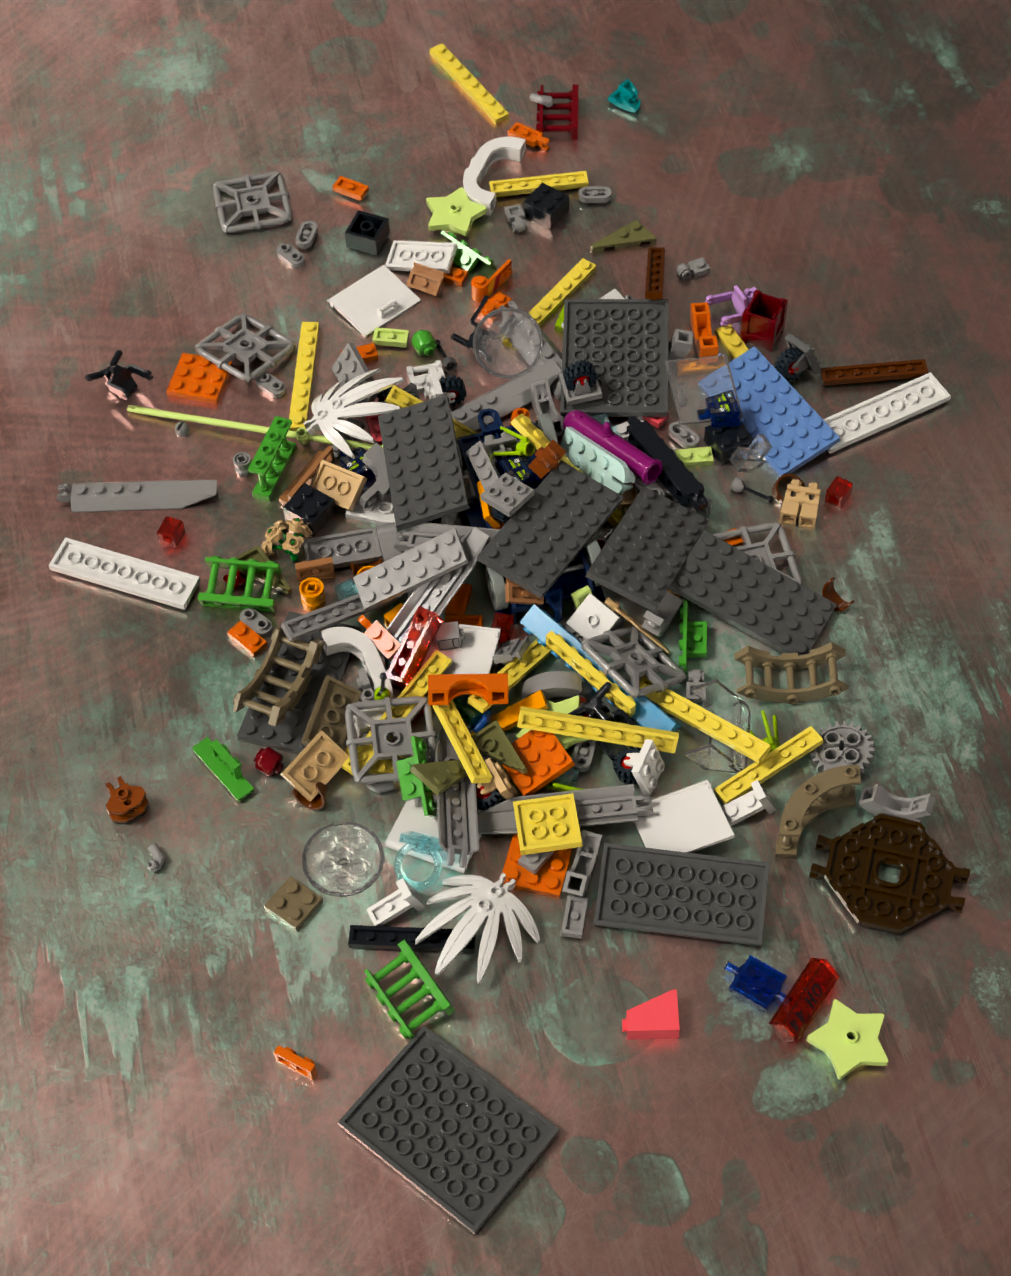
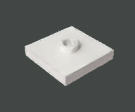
(592, 618)

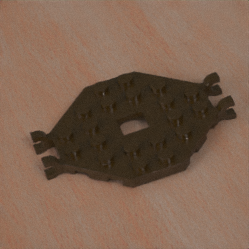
(898, 842)

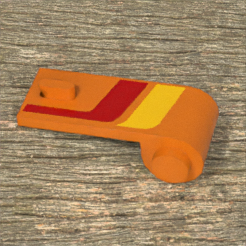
(483, 286)

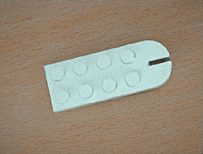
(597, 461)

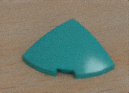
(625, 97)

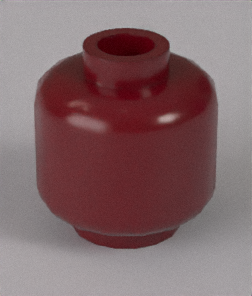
(269, 761)

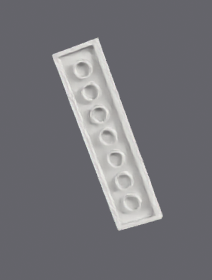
(886, 410)
(124, 573)

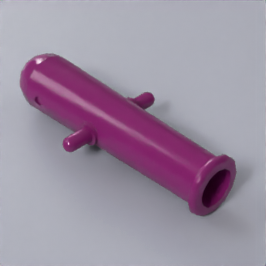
(636, 460)

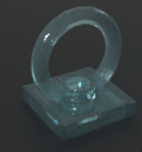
(422, 844)

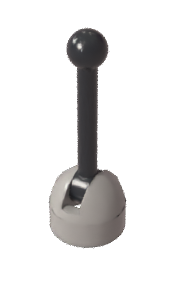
(739, 485)

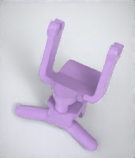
(740, 301)

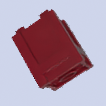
(763, 320)

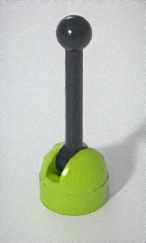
(382, 690)

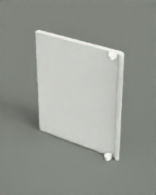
(374, 300)
(476, 651)
(413, 819)
(685, 820)

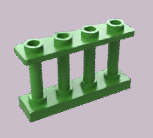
(272, 458)
(228, 599)
(428, 988)

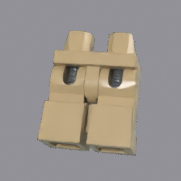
(800, 504)

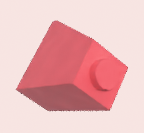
(653, 1018)

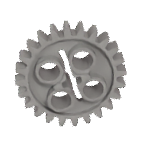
(842, 749)

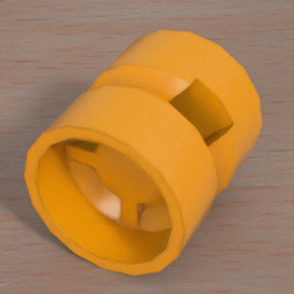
(312, 594)

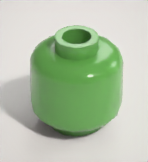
(424, 343)

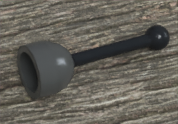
(449, 363)

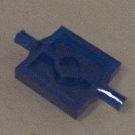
(756, 983)

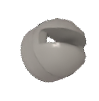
(184, 429)

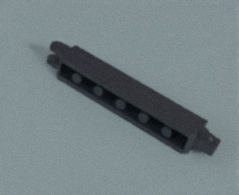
(674, 474)

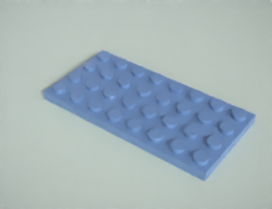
(779, 413)

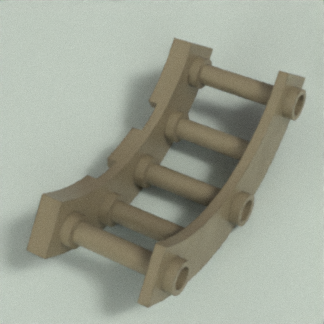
(789, 662)
(296, 689)
(818, 794)

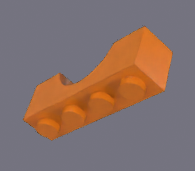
(701, 327)
(445, 687)

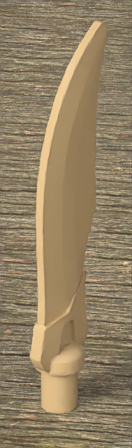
(615, 606)

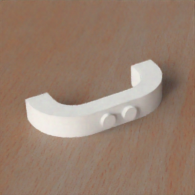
(492, 151)
(355, 642)

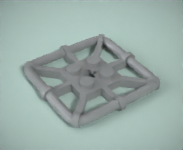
(246, 208)
(236, 347)
(761, 549)
(633, 660)
(381, 731)

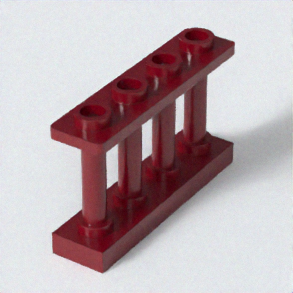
(571, 117)

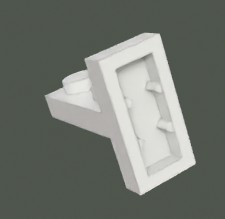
(748, 804)
(395, 904)

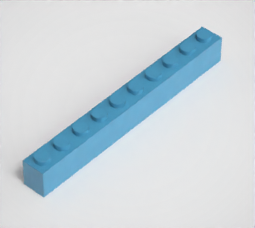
(647, 712)

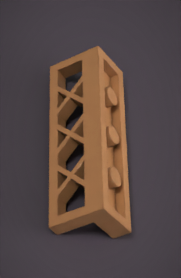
(307, 474)

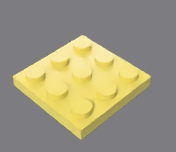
(547, 824)

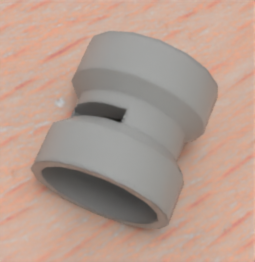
(242, 462)

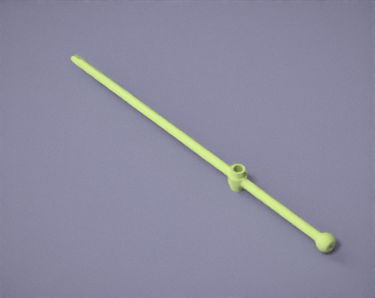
(301, 434)

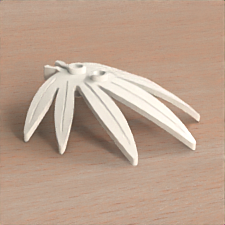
(339, 405)
(486, 905)

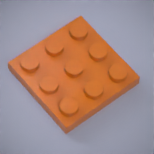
(197, 379)
(543, 759)
(546, 881)

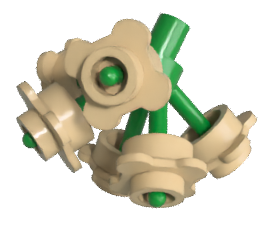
(292, 540)

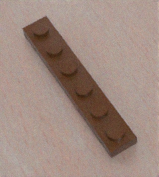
(655, 273)
(873, 372)

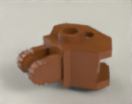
(547, 459)
(124, 800)

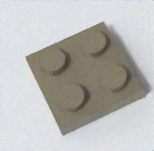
(293, 903)

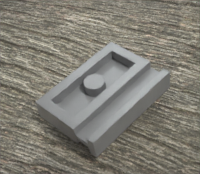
(511, 649)

